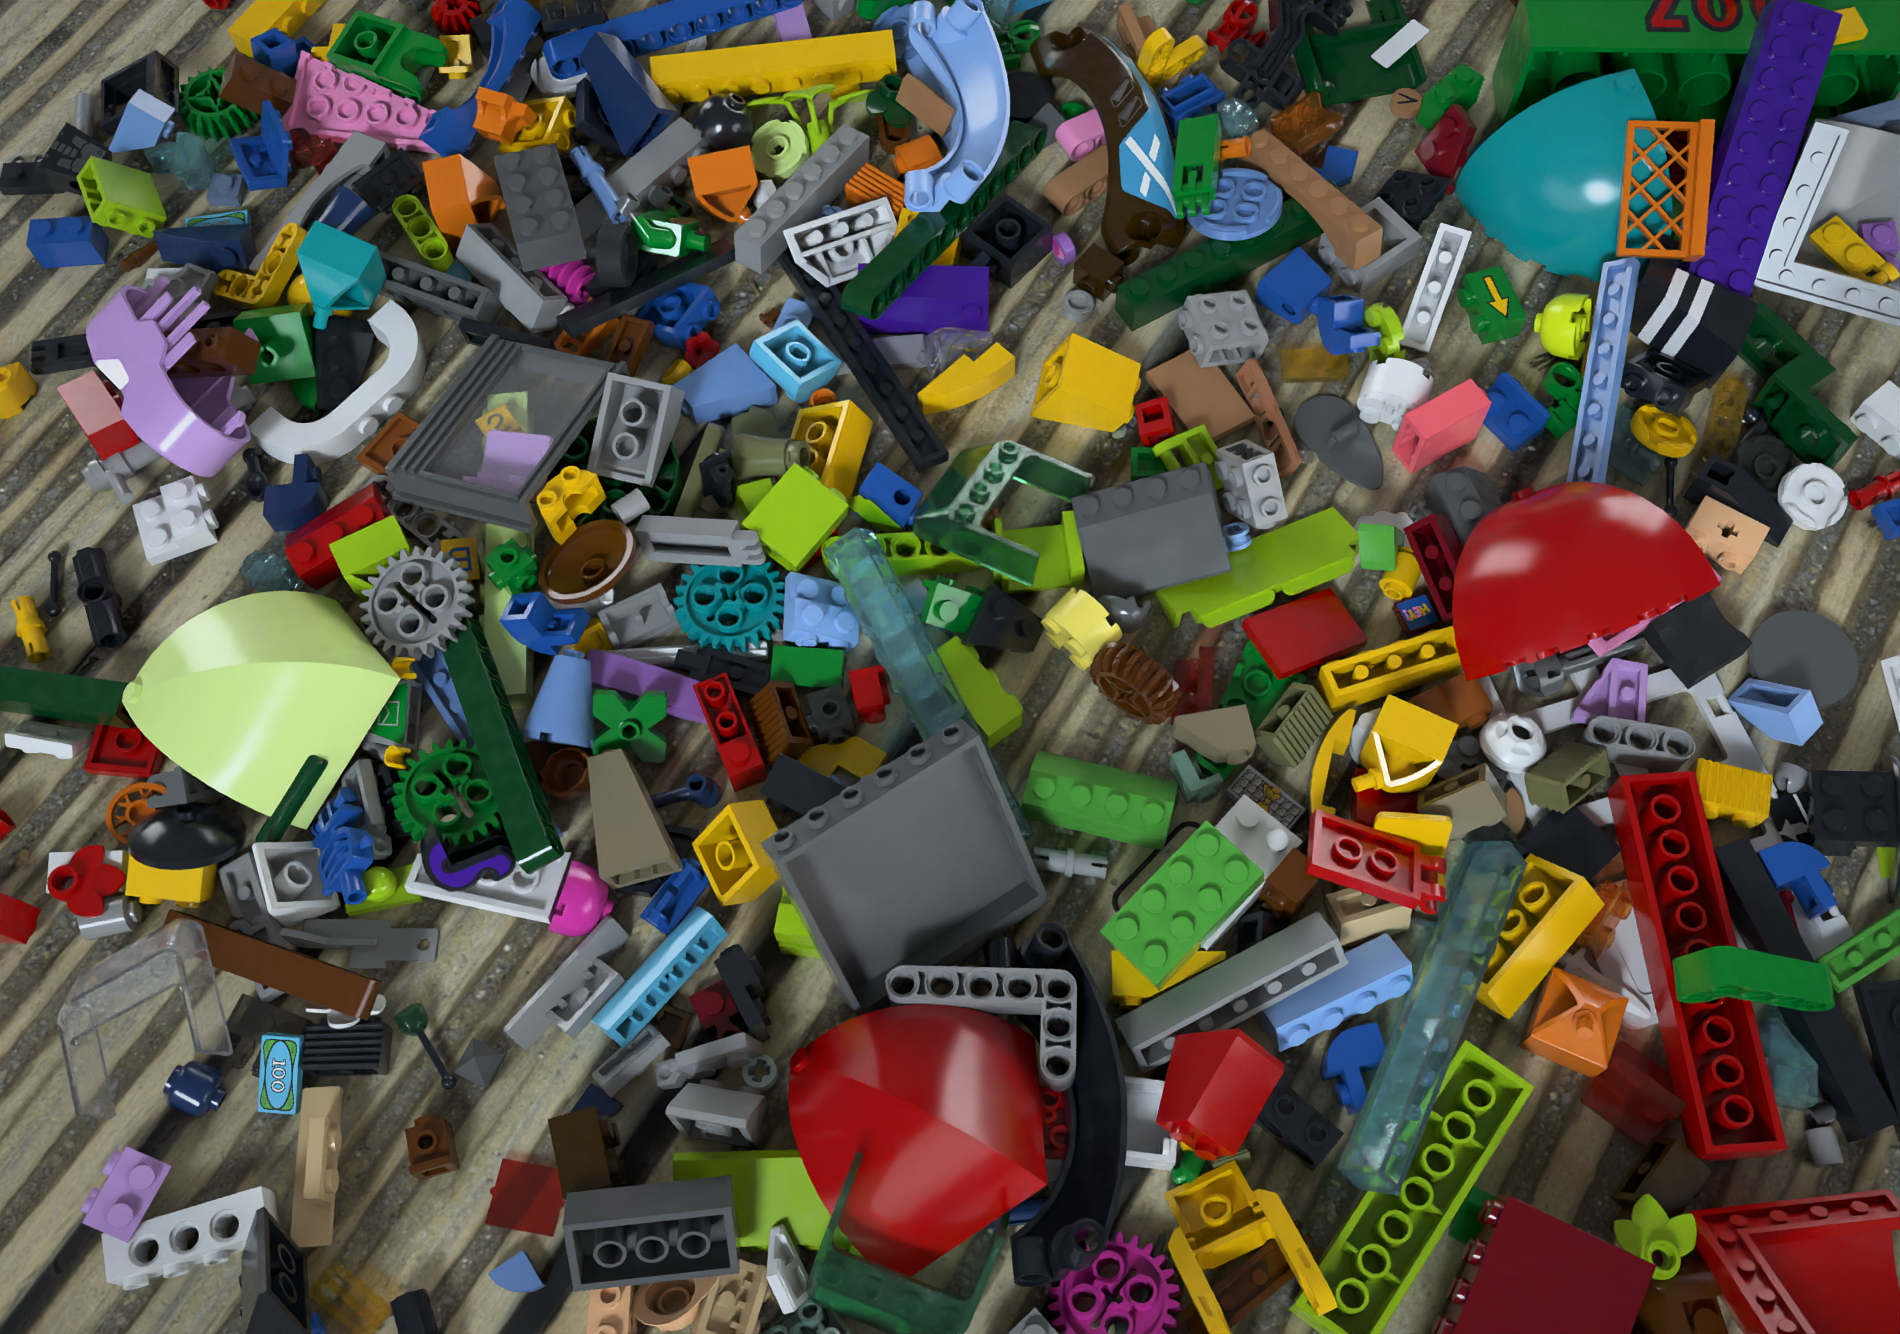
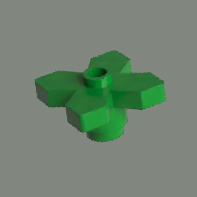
(631, 723)

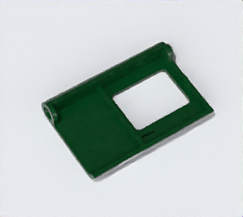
(1343, 64)

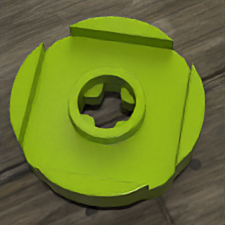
(1390, 331)

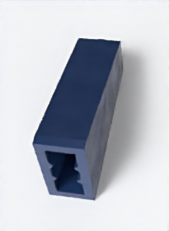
(626, 93)

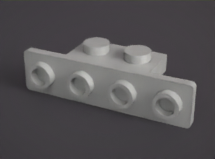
(574, 989)

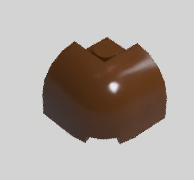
(1682, 1303)

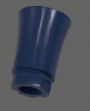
(346, 211)

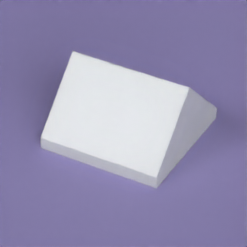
(292, 881)

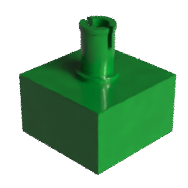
(284, 341)

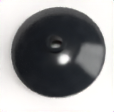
(186, 836)

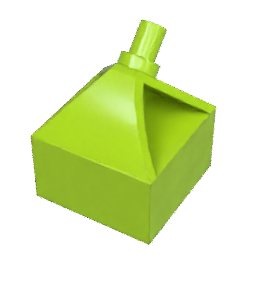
(366, 549)

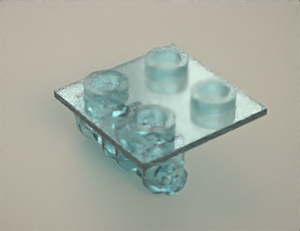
(1628, 454)

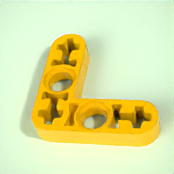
(1162, 61)
(268, 284)

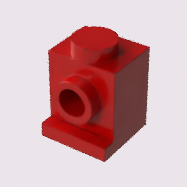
(1155, 421)
(870, 693)

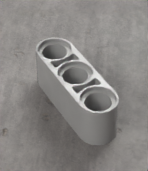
(1651, 737)

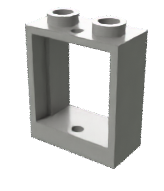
(1396, 234)

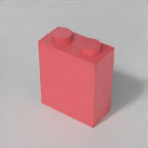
(1441, 425)

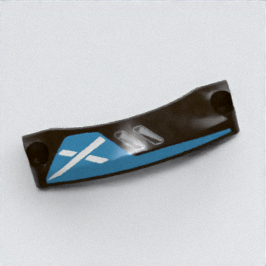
(1137, 137)

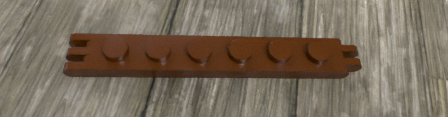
(1245, 1286)

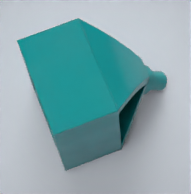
(339, 271)

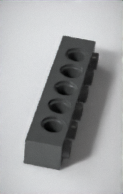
(437, 291)

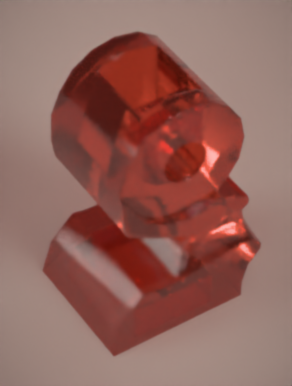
(312, 150)

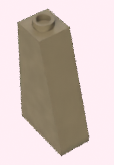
(627, 827)

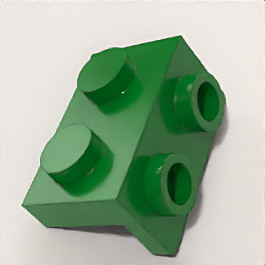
(950, 606)

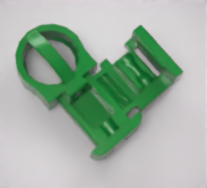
(1011, 45)
(1564, 416)

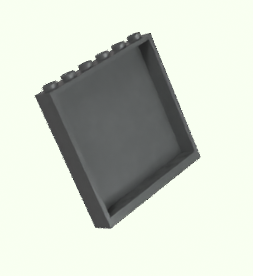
(908, 867)

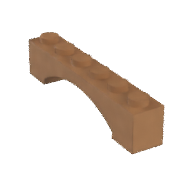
(1349, 229)

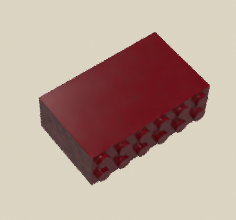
(1542, 1278)

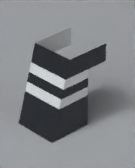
(1690, 316)

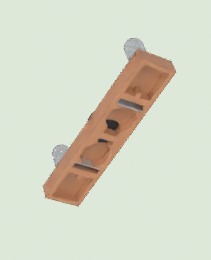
(1271, 417)

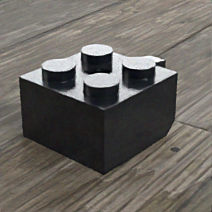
(1008, 240)

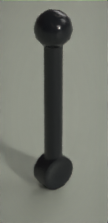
(1670, 509)
(52, 608)

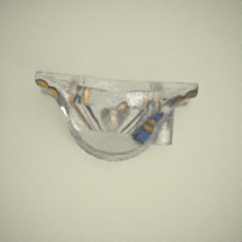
(949, 344)

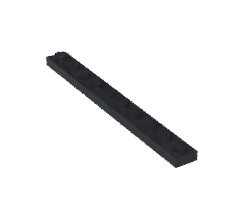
(869, 368)

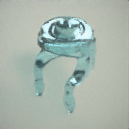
(1236, 118)

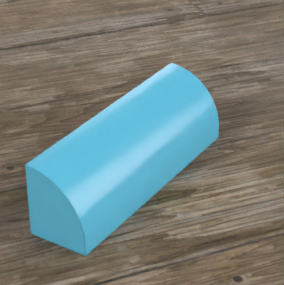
(660, 976)

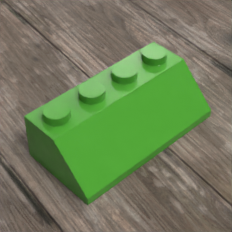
(1099, 800)

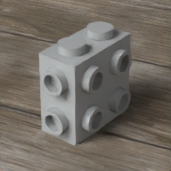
(1223, 328)
(1251, 484)

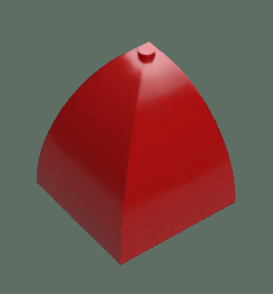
(943, 1121)
(1806, 1263)

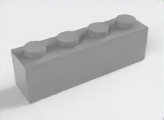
(498, 267)

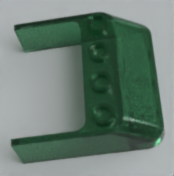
(971, 487)
(888, 1297)

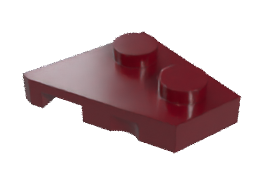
(1447, 145)

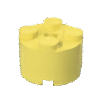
(1080, 627)

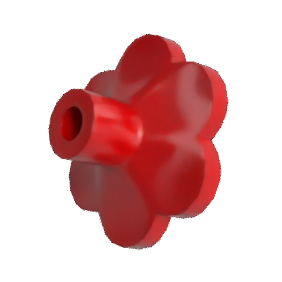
(700, 349)

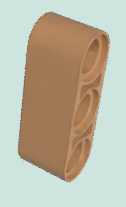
(1079, 183)

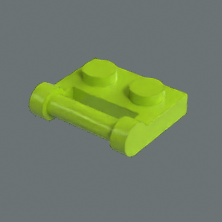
(1194, 447)

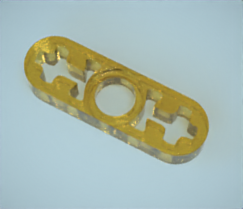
(1733, 413)

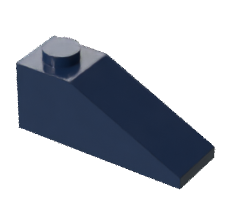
(208, 246)

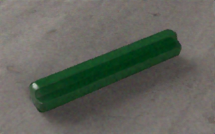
(292, 800)

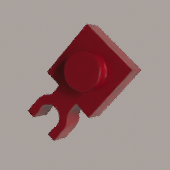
(716, 1009)

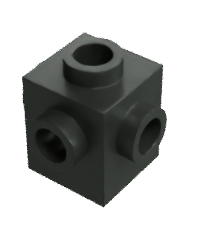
(830, 715)

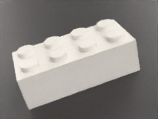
(1262, 841)

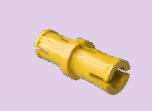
(31, 629)

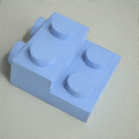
(818, 614)

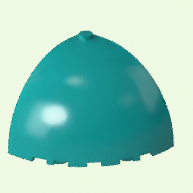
(1555, 177)

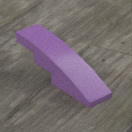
(634, 677)

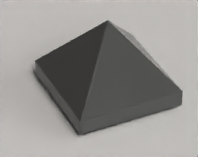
(480, 1063)

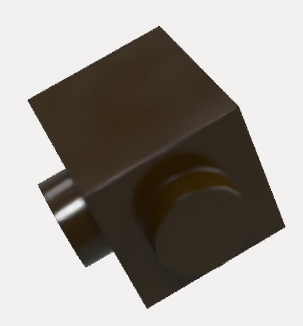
(1098, 272)

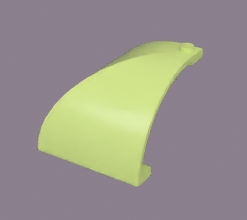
(260, 690)

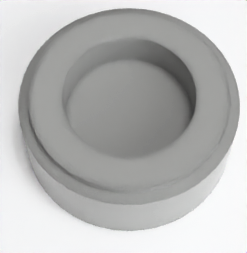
(1078, 305)

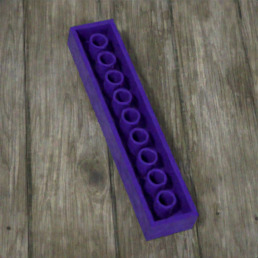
(1762, 139)

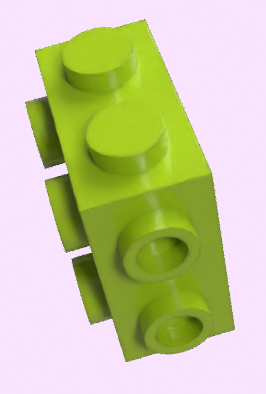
(121, 197)

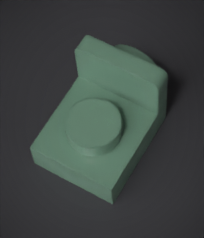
(1188, 776)

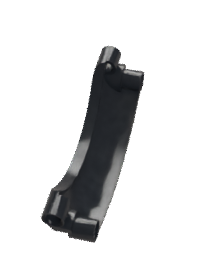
(1095, 1119)

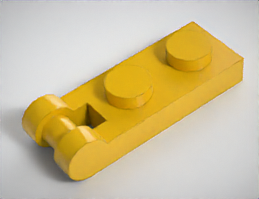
(1851, 253)

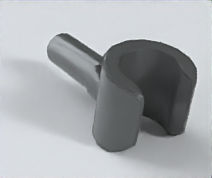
(1821, 1114)

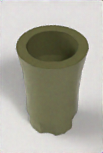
(767, 456)

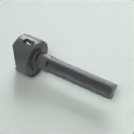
(1550, 671)

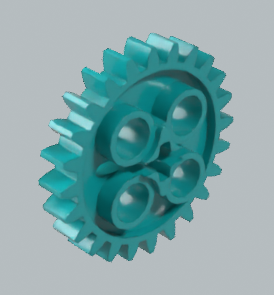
(730, 603)

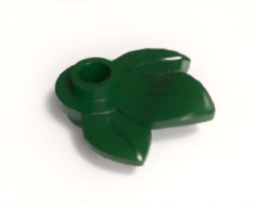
(883, 101)

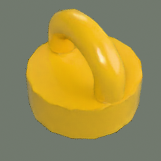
(676, 372)

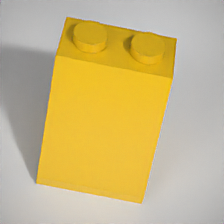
(1086, 386)

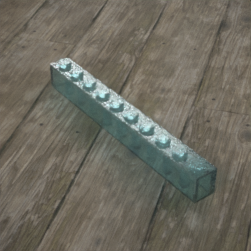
(904, 644)
(1432, 1019)

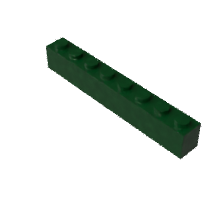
(1211, 267)

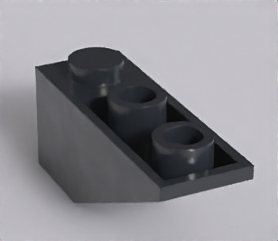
(1739, 491)

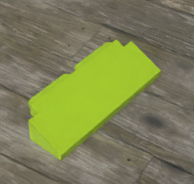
(1277, 561)
(768, 1192)

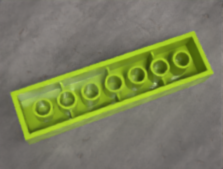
(1393, 1235)

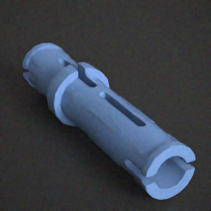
(593, 176)

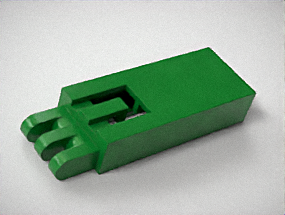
(1196, 145)

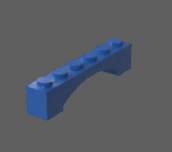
(512, 26)

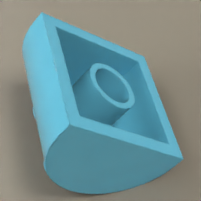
(795, 360)

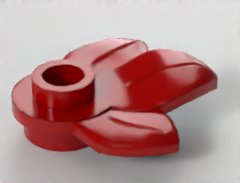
(90, 884)

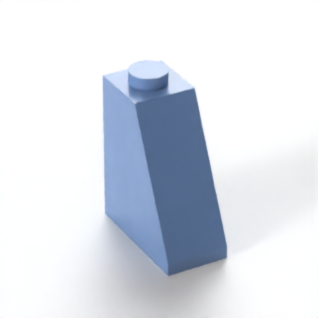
(726, 387)

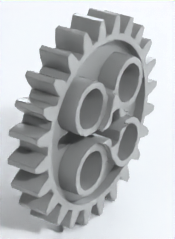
(439, 578)

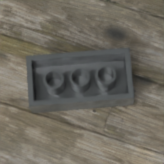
(539, 207)
(651, 1233)

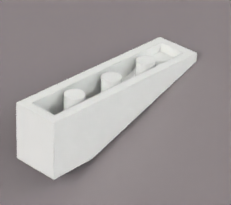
(1434, 287)

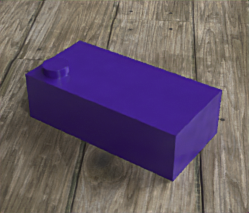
(937, 300)

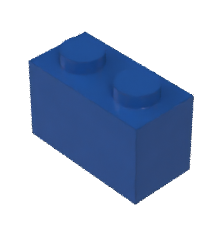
(67, 242)

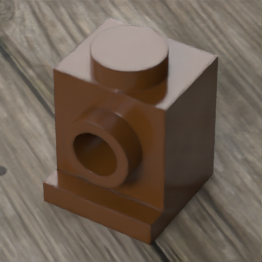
(437, 1159)

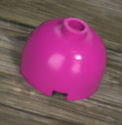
(581, 902)

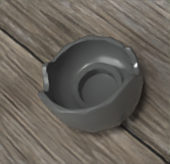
(1126, 612)

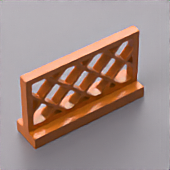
(1695, 192)

